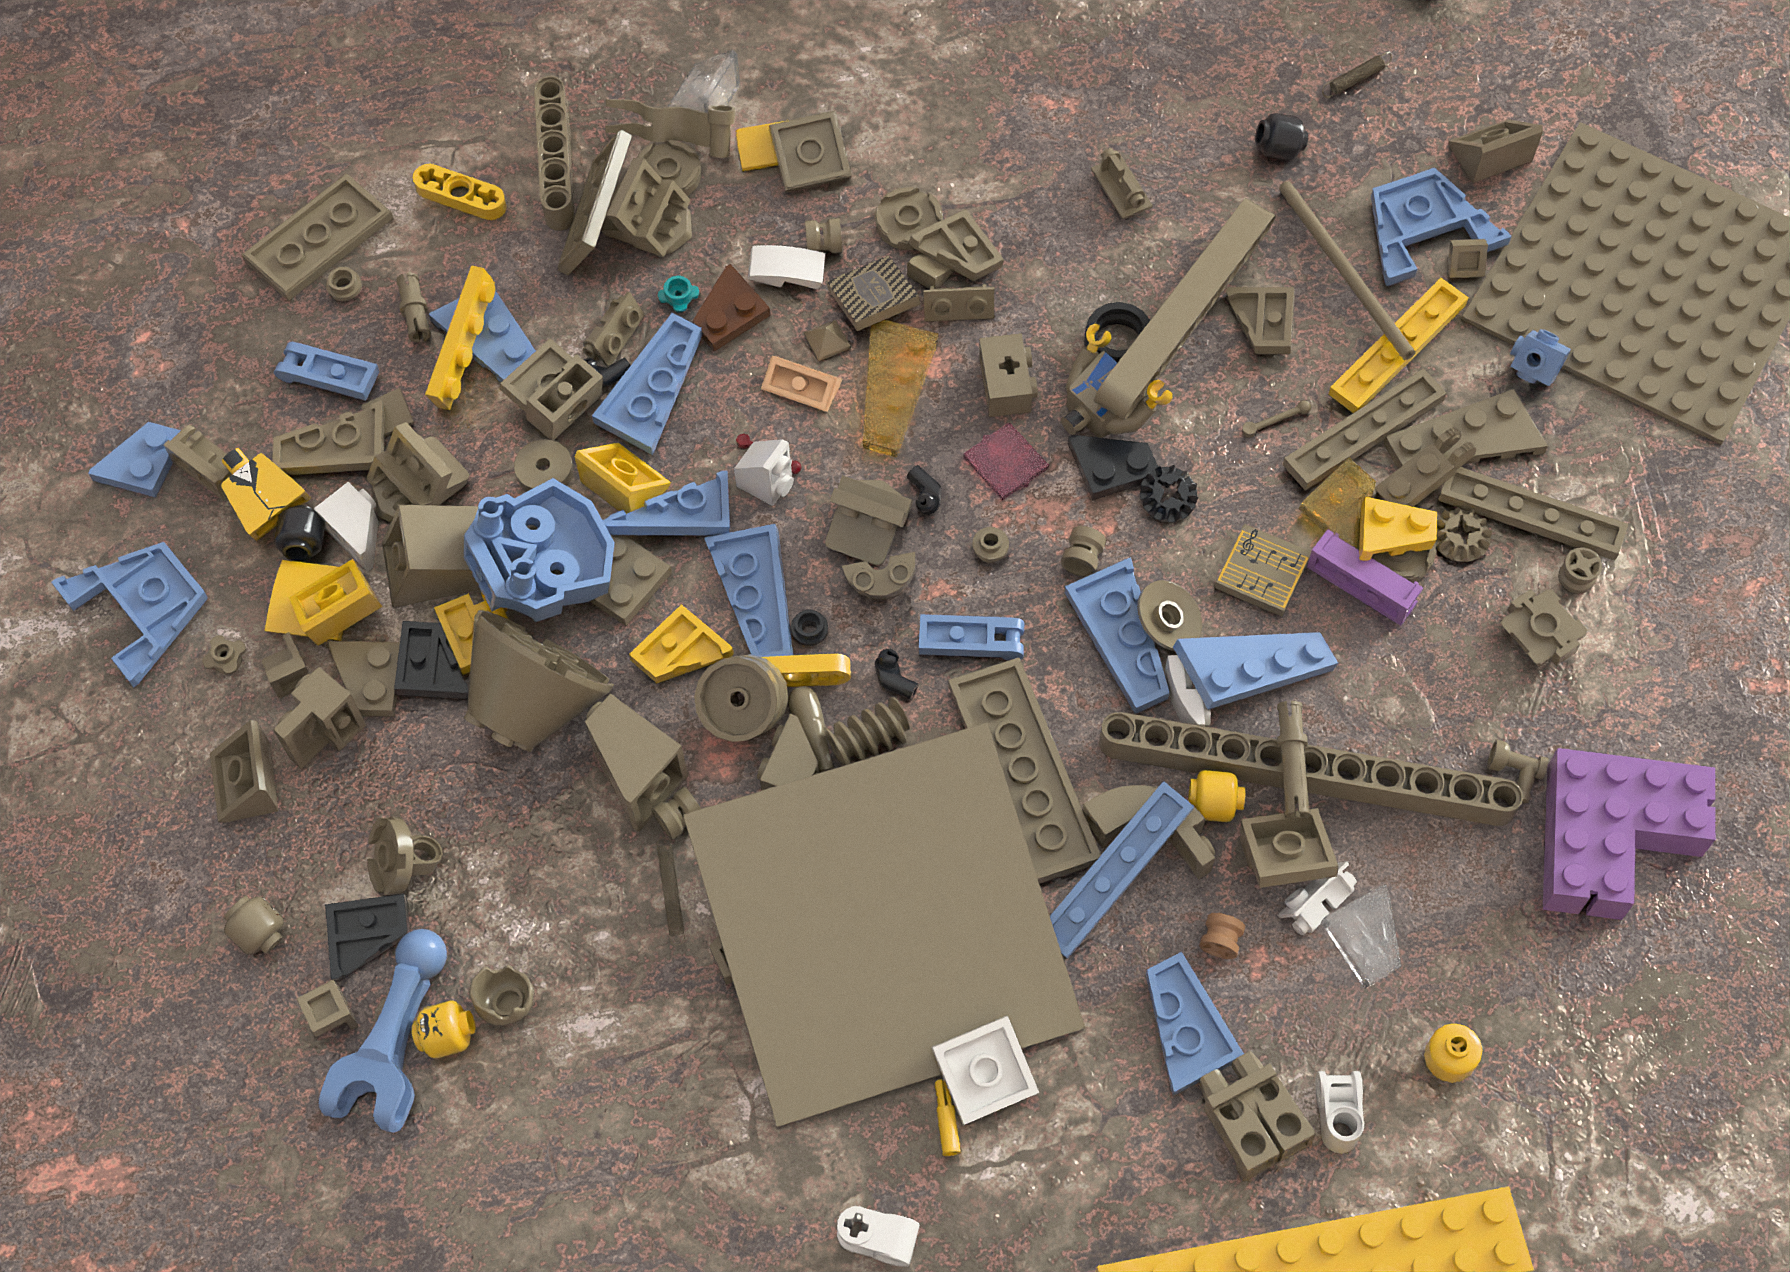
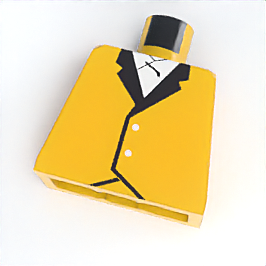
(259, 491)

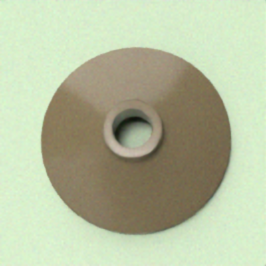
(1168, 613)

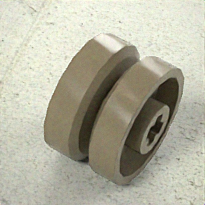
(718, 697)

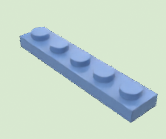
(1118, 867)

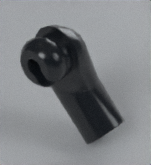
(611, 373)
(929, 490)
(890, 676)

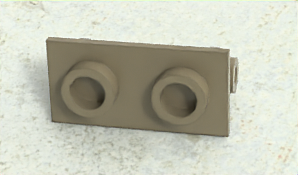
(1120, 185)
(958, 304)
(618, 326)

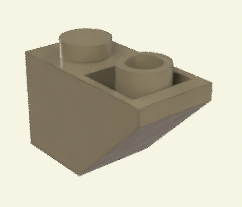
(791, 757)

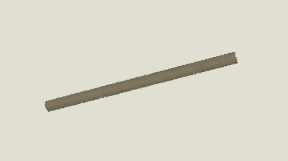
(1347, 271)

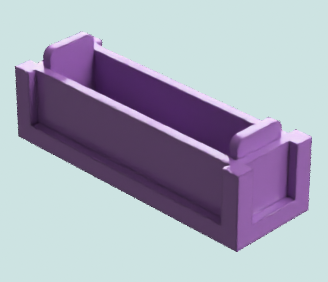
(1364, 580)

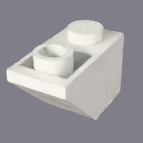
(765, 470)

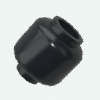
(1281, 136)
(299, 533)

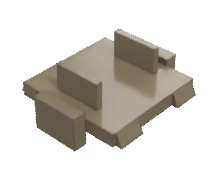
(1543, 627)

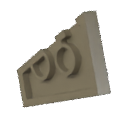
(334, 446)

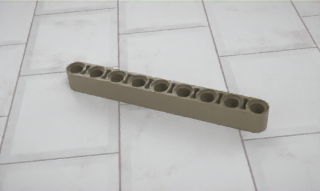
(1184, 309)

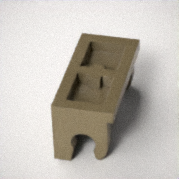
(199, 459)

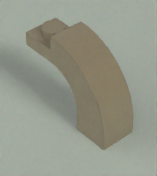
(1114, 809)

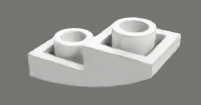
(783, 263)
(1184, 699)

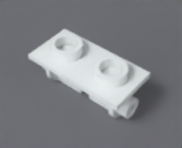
(1306, 903)

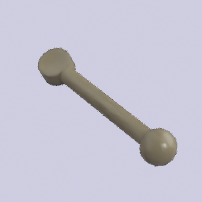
(1249, 428)

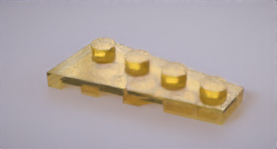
(895, 378)

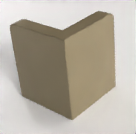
(285, 668)
(326, 1008)

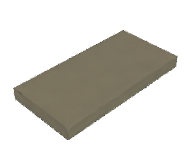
(594, 202)
(317, 236)

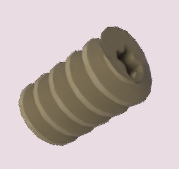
(868, 732)

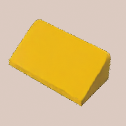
(755, 147)

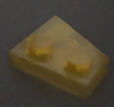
(1339, 500)

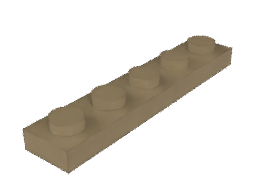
(1364, 429)
(1534, 512)

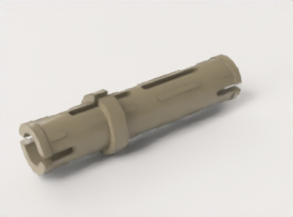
(1292, 746)

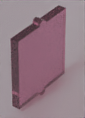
(1006, 461)

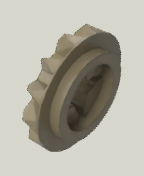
(1452, 545)

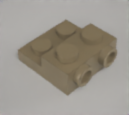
(1287, 849)

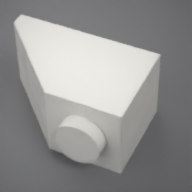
(352, 522)

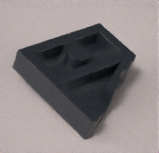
(1111, 463)
(427, 663)
(363, 931)

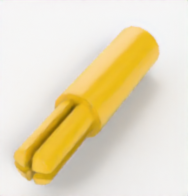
(946, 1120)

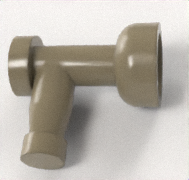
(1529, 767)

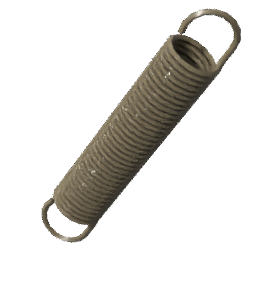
(1357, 74)

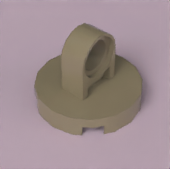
(395, 855)

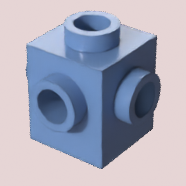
(1551, 354)

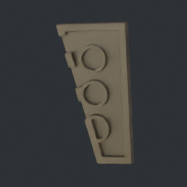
(1493, 426)

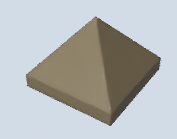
(827, 340)

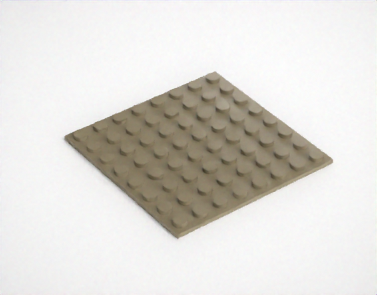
(1648, 280)
(880, 920)

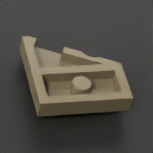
(368, 674)

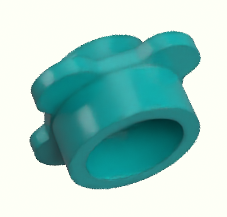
(677, 285)

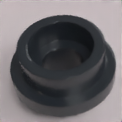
(809, 618)

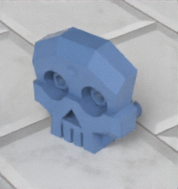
(517, 562)

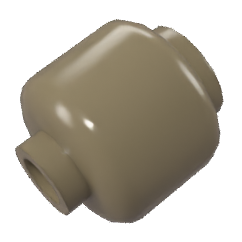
(253, 925)

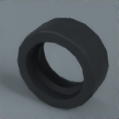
(1117, 313)

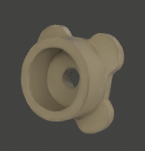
(229, 663)

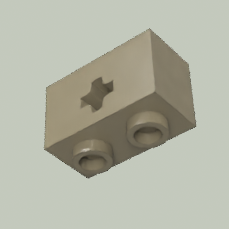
(1006, 375)

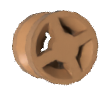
(1222, 936)

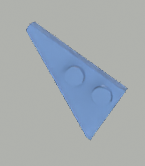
(681, 512)

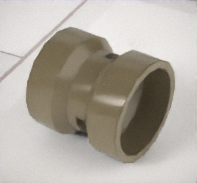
(831, 235)
(1084, 548)
(670, 813)

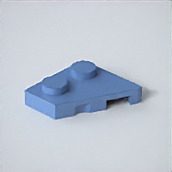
(138, 462)

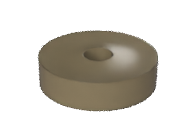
(542, 453)

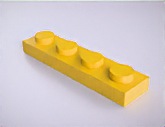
(459, 340)

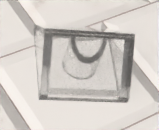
(709, 83)

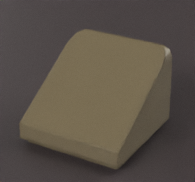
(928, 271)

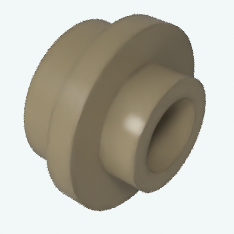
(340, 277)
(990, 553)

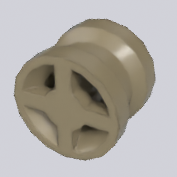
(1584, 561)

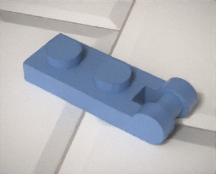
(327, 370)
(970, 636)

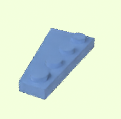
(501, 342)
(1109, 614)

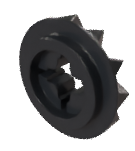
(1171, 509)

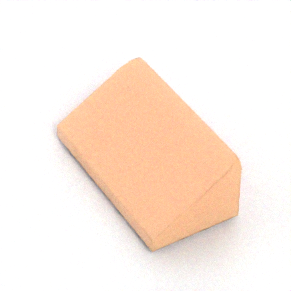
(800, 383)

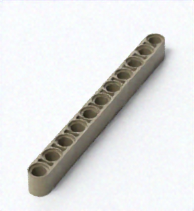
(1326, 762)

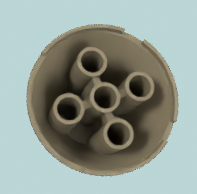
(524, 685)

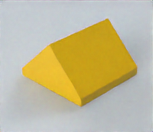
(619, 476)
(334, 603)

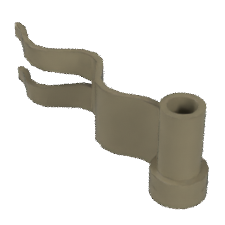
(680, 124)

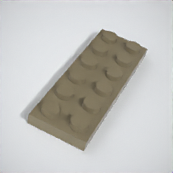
(1033, 769)

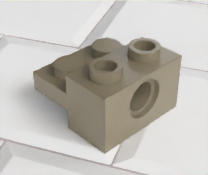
(553, 388)
(322, 716)

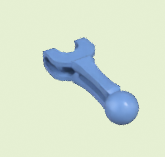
(381, 1057)

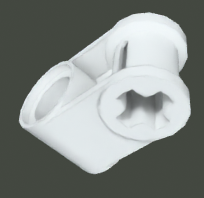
(1340, 1102)
(885, 1236)

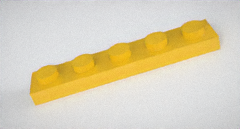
(1383, 361)

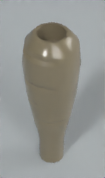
(806, 706)

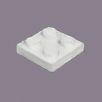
(985, 1070)

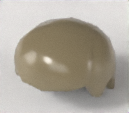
(501, 995)

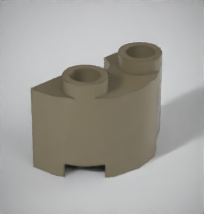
(881, 583)

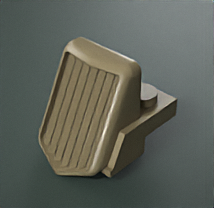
(648, 211)
(413, 473)
(866, 518)

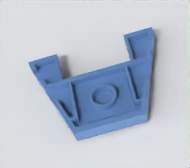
(1421, 209)
(153, 593)

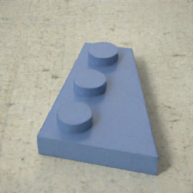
(1188, 1024)

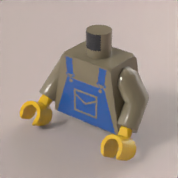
(1083, 383)

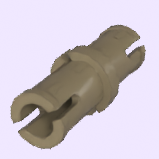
(413, 307)

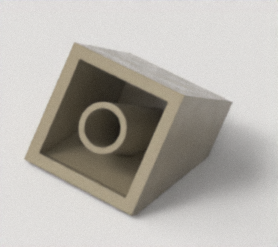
(427, 553)
(636, 758)

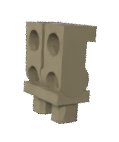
(1255, 1116)

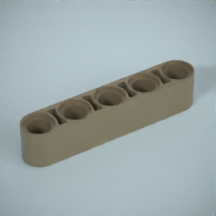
(554, 153)

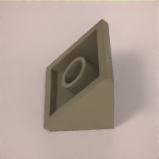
(1496, 148)
(244, 775)

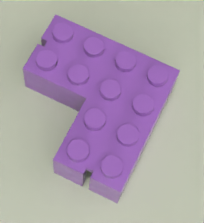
(1608, 808)

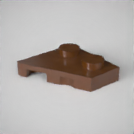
(729, 309)

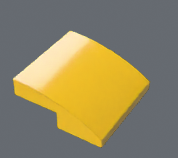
(291, 579)

